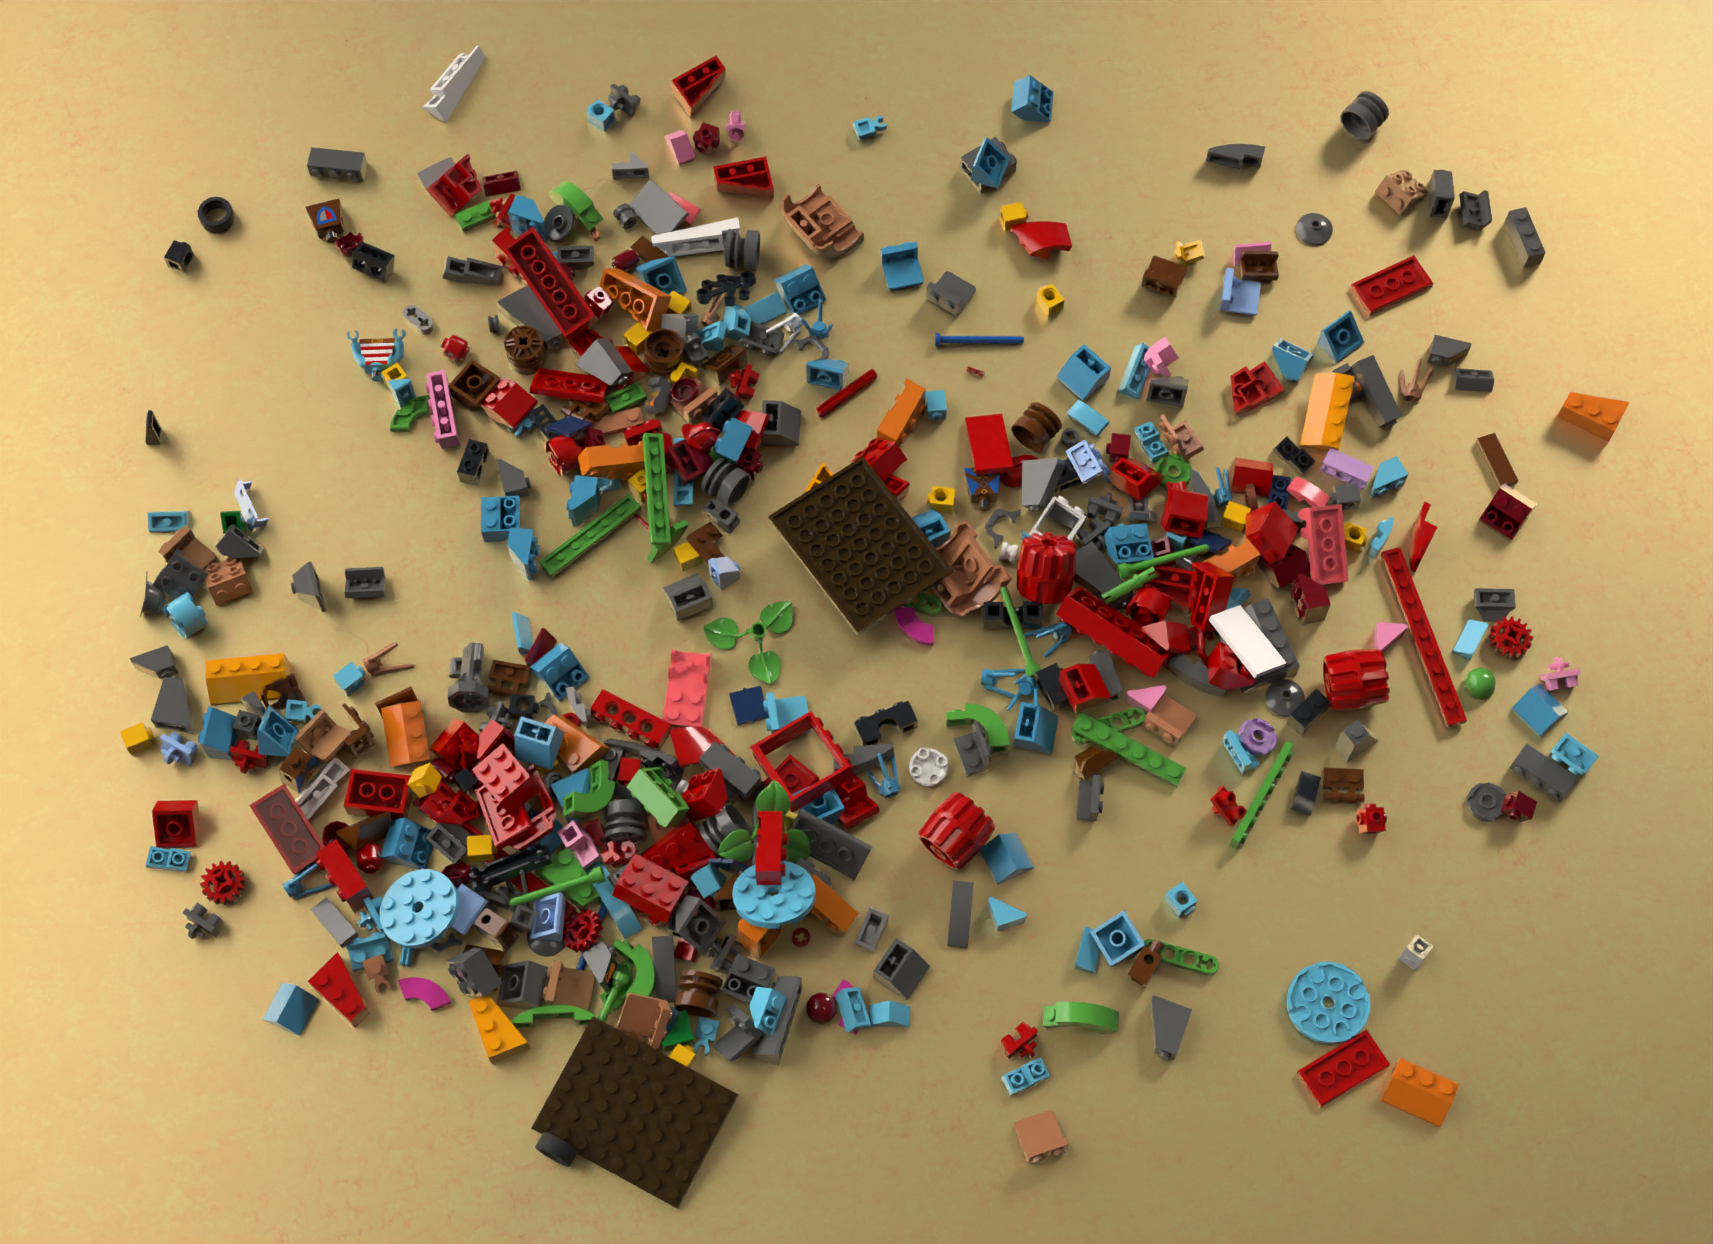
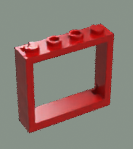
(790, 732)

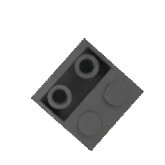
(782, 425)
(688, 596)
(901, 969)
(474, 973)
(746, 976)

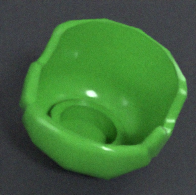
(1480, 683)

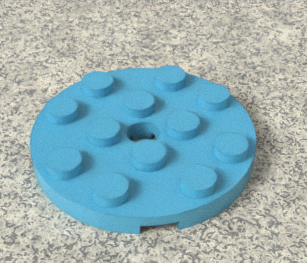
(767, 911)
(428, 925)
(1310, 1014)

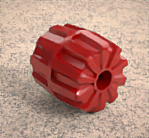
(1046, 568)
(1356, 679)
(956, 831)

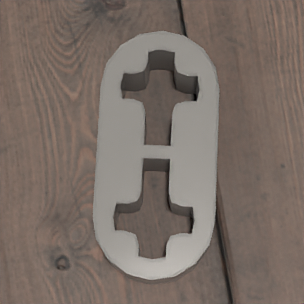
(416, 322)

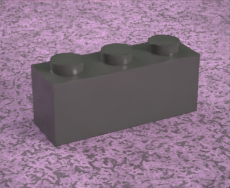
(337, 164)
(1524, 237)
(734, 771)
(1543, 773)

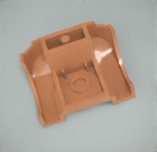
(821, 224)
(974, 574)

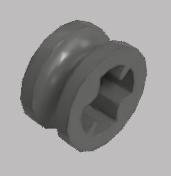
(493, 323)
(1071, 443)

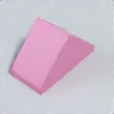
(680, 147)
(1387, 634)
(1146, 698)

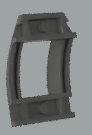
(614, 755)

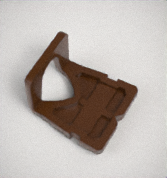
(287, 688)

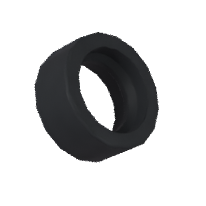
(213, 203)
(556, 1149)

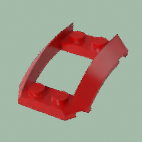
(542, 823)

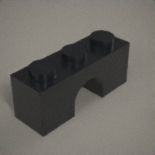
(997, 617)
(899, 715)

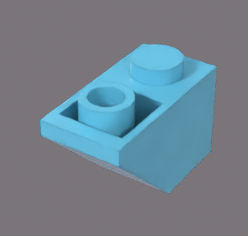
(737, 322)
(1389, 475)
(708, 880)
(766, 1008)

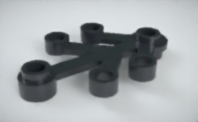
(745, 280)

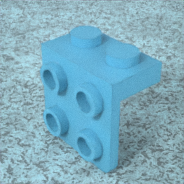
(783, 711)
(1574, 754)

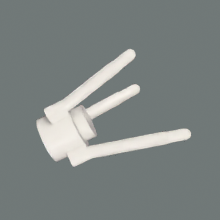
(793, 324)

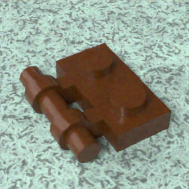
(589, 410)
(509, 673)
(1343, 779)

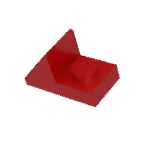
(897, 487)

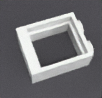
(1063, 503)

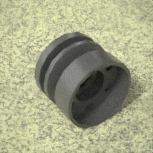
(1364, 115)
(742, 249)
(725, 482)
(625, 821)
(717, 828)

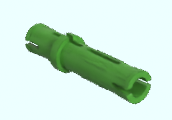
(1129, 585)

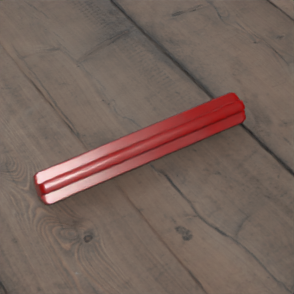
(846, 392)

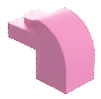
(1160, 356)
(579, 842)

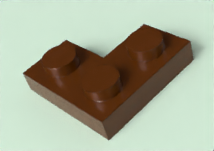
(703, 541)

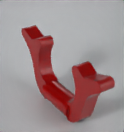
(1201, 645)

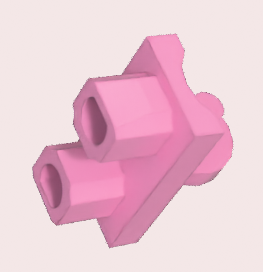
(736, 126)
(1552, 680)

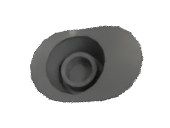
(154, 599)

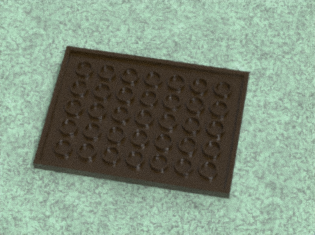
(860, 545)
(635, 1112)

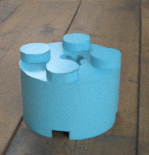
(185, 616)

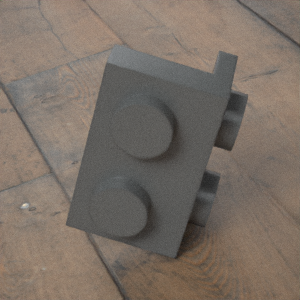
(1475, 209)
(760, 338)
(365, 582)
(1088, 799)

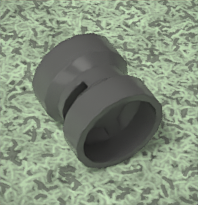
(626, 217)

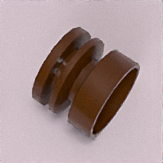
(525, 349)
(663, 352)
(1036, 427)
(698, 993)

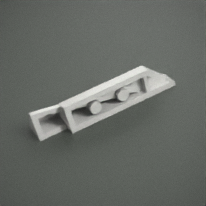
(453, 84)
(695, 239)
(321, 786)

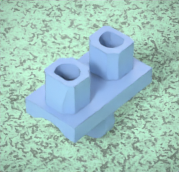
(175, 751)

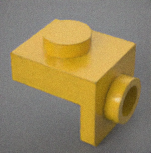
(1189, 252)
(684, 371)

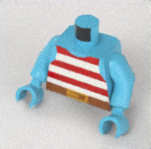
(377, 353)

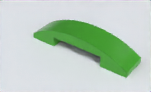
(528, 1018)

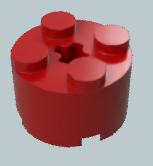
(563, 454)
(1148, 606)

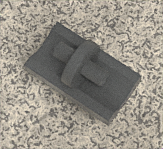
(621, 100)
(694, 349)
(1104, 506)
(1097, 536)
(499, 714)
(494, 899)
(195, 916)
(720, 961)

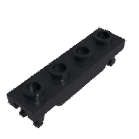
(509, 867)

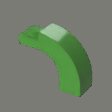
(577, 202)
(993, 726)
(581, 805)
(639, 957)
(1081, 1014)

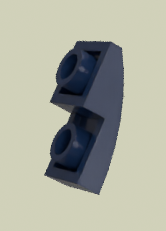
(1278, 491)

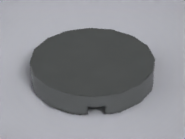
(1486, 802)

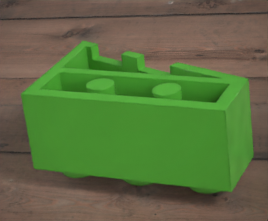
(658, 797)
(565, 868)

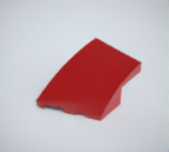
(455, 186)
(1042, 236)
(1254, 387)
(758, 422)
(1420, 537)
(692, 743)
(855, 801)
(451, 806)

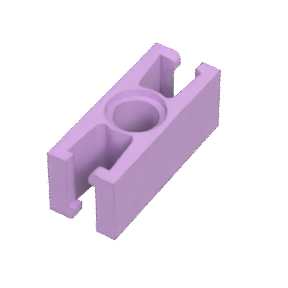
(1346, 468)

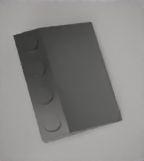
(1267, 621)

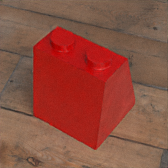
(1270, 531)

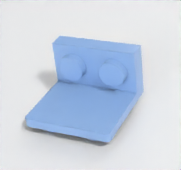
(1239, 295)
(1087, 462)

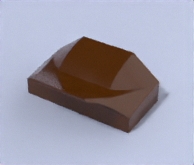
(1092, 760)

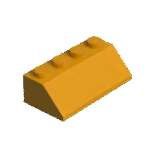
(1327, 411)
(236, 677)

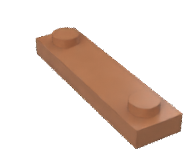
(617, 422)

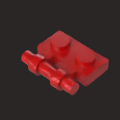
(634, 433)

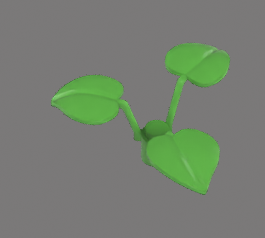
(764, 665)
(738, 843)

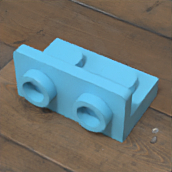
(1242, 758)
(365, 948)

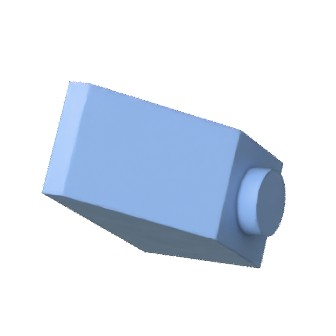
(723, 571)

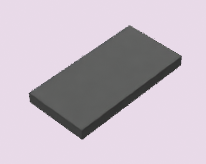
(832, 845)

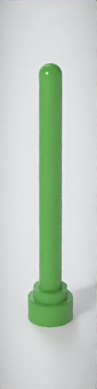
(1126, 569)
(1031, 666)
(595, 876)
(619, 981)

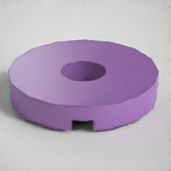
(1250, 743)

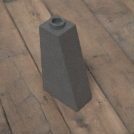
(525, 309)
(1376, 391)
(1098, 576)

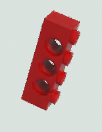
(607, 701)

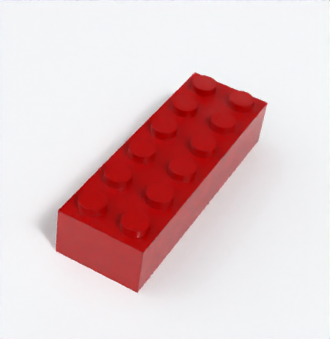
(551, 284)
(1113, 631)

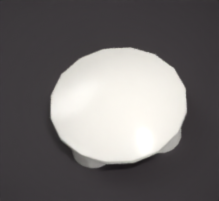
(928, 767)

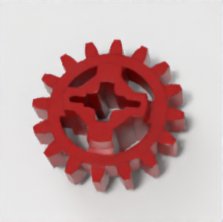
(1511, 636)
(218, 875)
(582, 930)

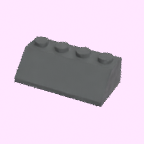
(771, 1047)

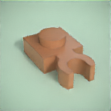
(376, 969)

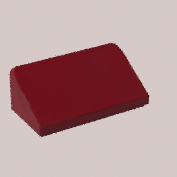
(501, 183)
(540, 647)

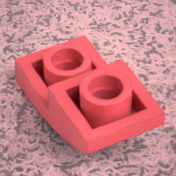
(689, 207)
(1307, 491)

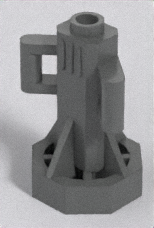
(468, 692)

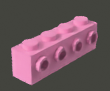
(443, 410)

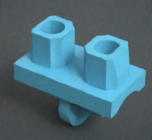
(372, 906)

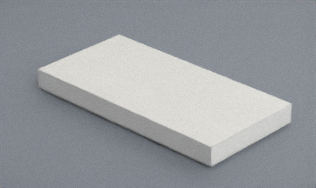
(1247, 641)

